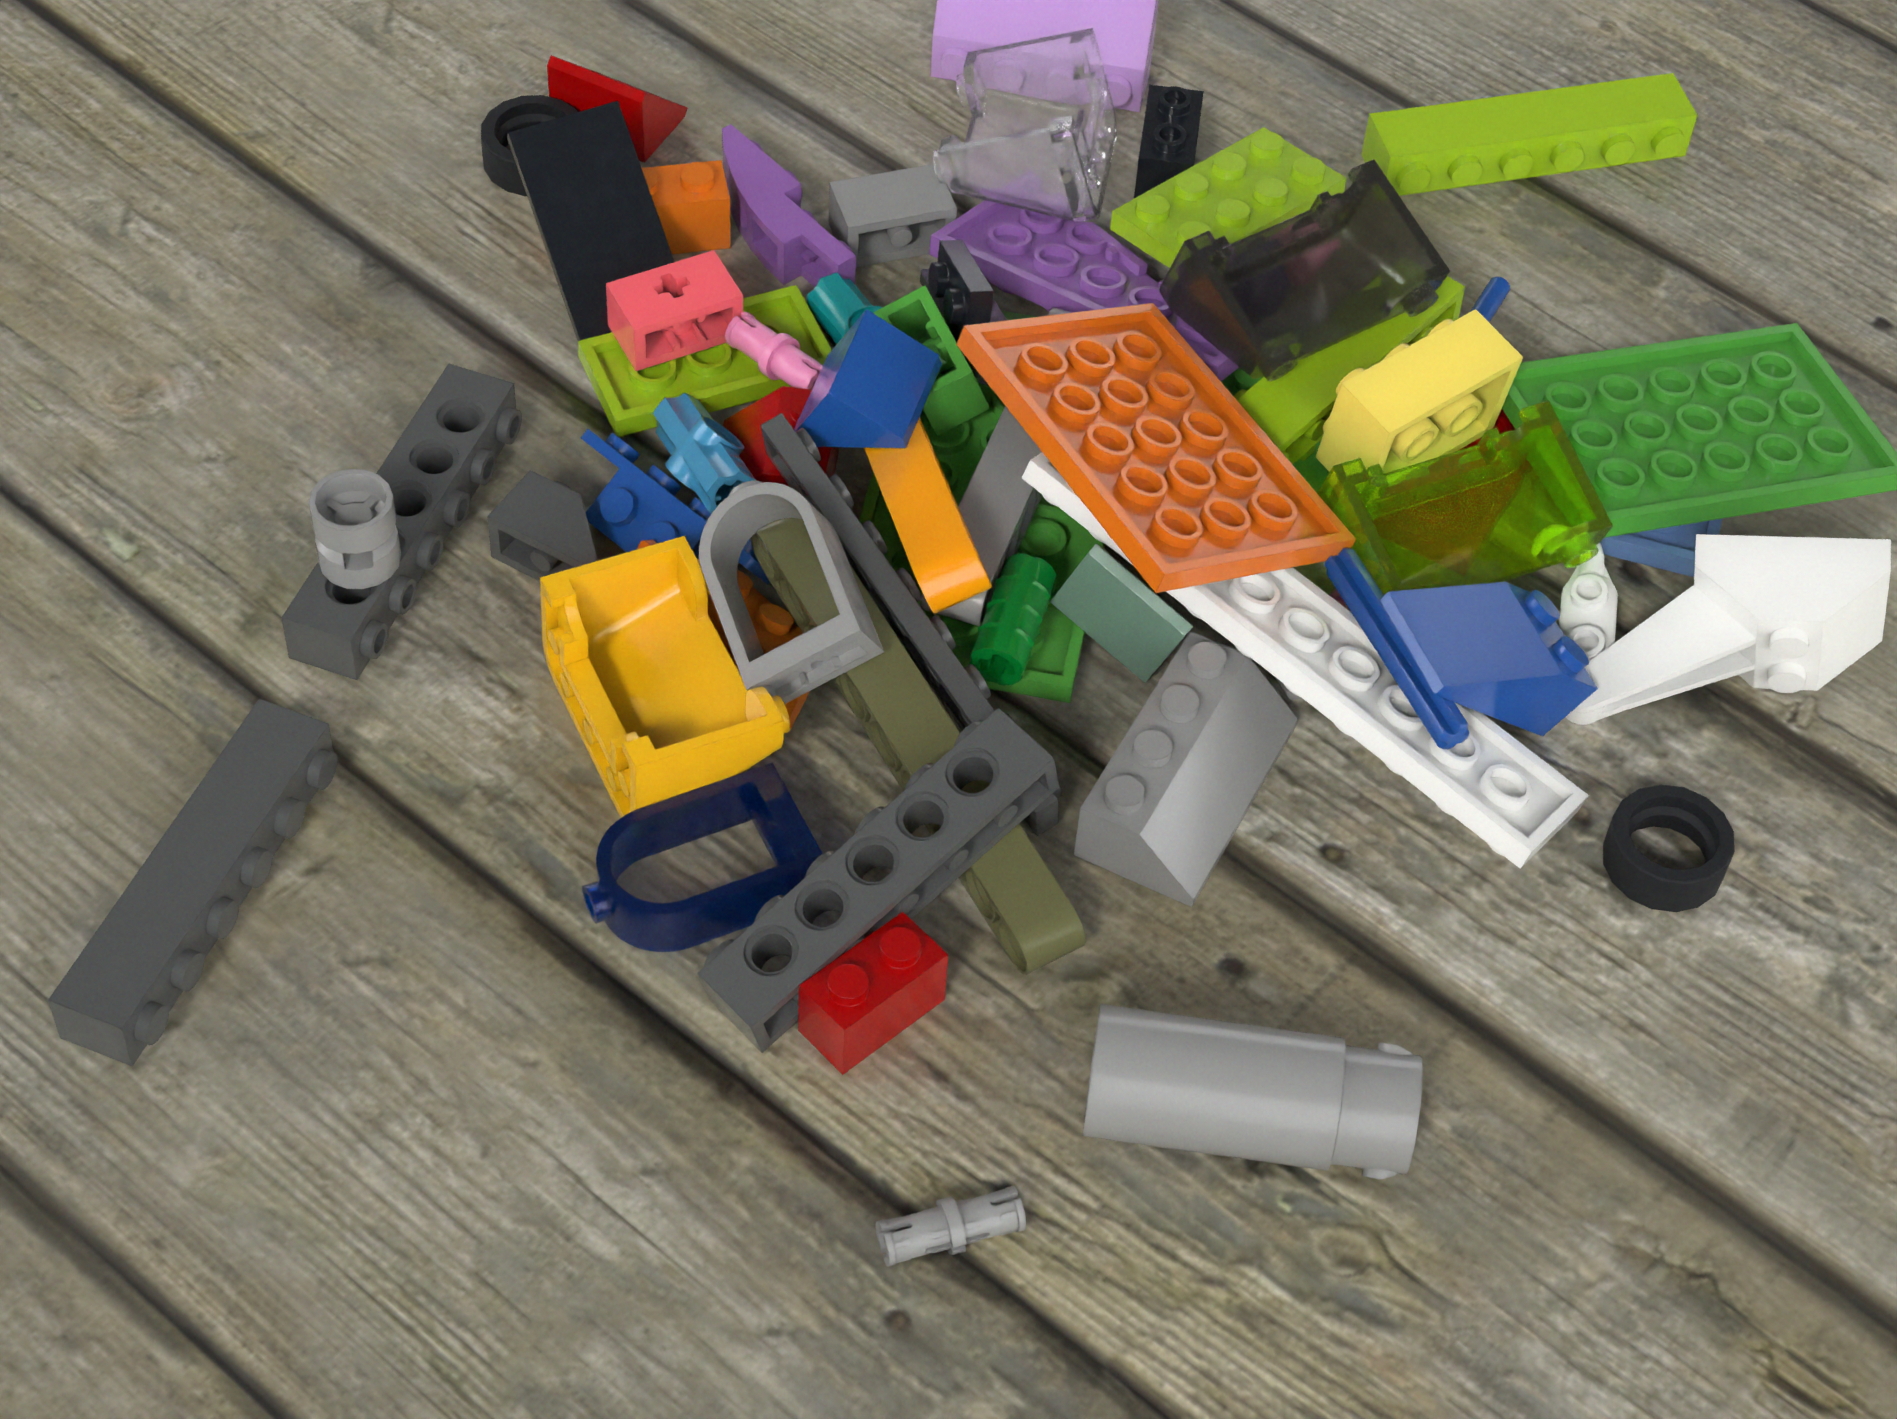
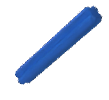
(1363, 598)

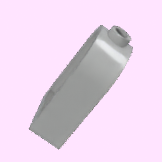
(818, 653)

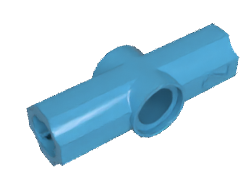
(700, 449)

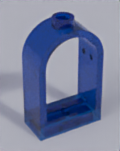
(687, 817)

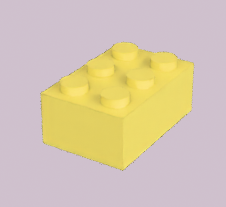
(1422, 397)

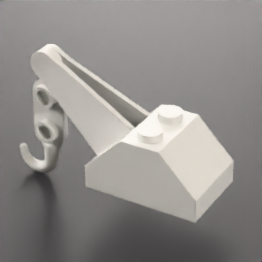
(1759, 608)

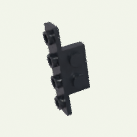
(960, 291)

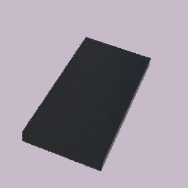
(589, 207)

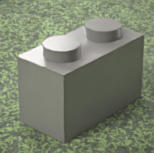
(890, 213)

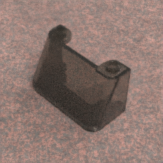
(1307, 278)

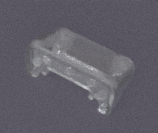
(1036, 127)

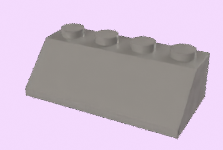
(1185, 771)

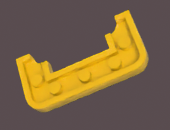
(652, 676)

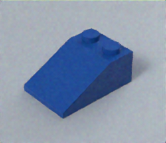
(1493, 651)

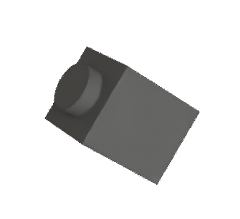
(541, 528)

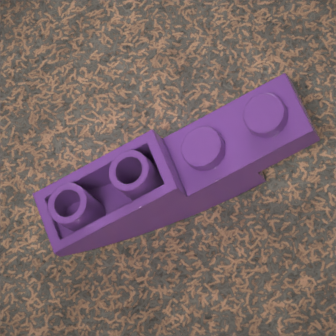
(770, 216)

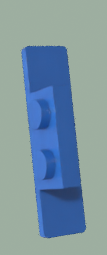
(645, 505)

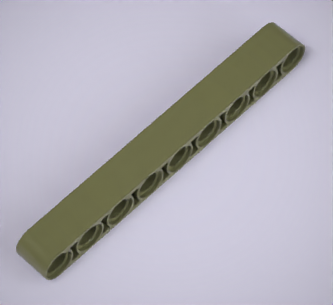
(913, 729)

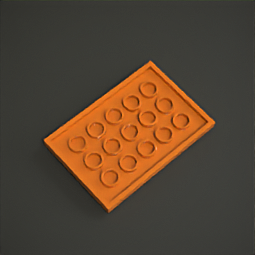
(1154, 445)

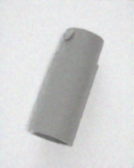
(1252, 1092)

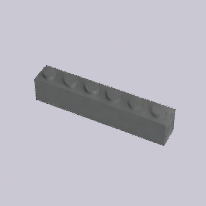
(194, 884)

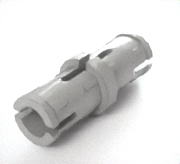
(950, 1225)

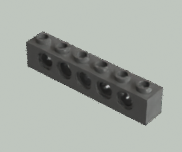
(432, 478)
(922, 867)

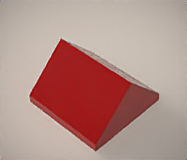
(647, 116)

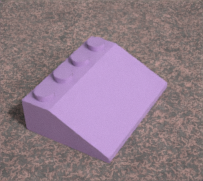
(1121, 29)

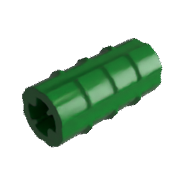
(1013, 619)

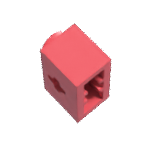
(673, 309)

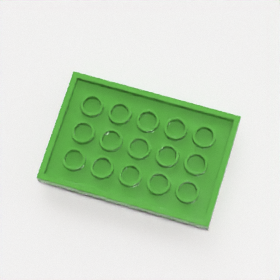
(1710, 427)

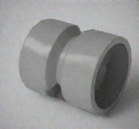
(355, 528)

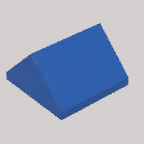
(870, 388)

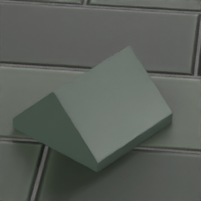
(1121, 613)

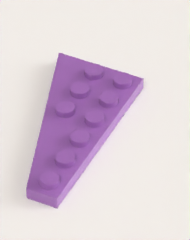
(1064, 266)

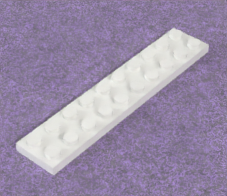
(1329, 661)

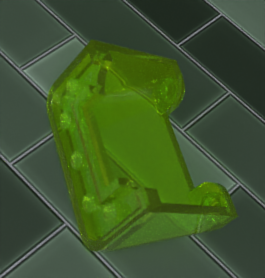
(1475, 512)

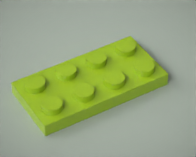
(1228, 194)
(714, 376)

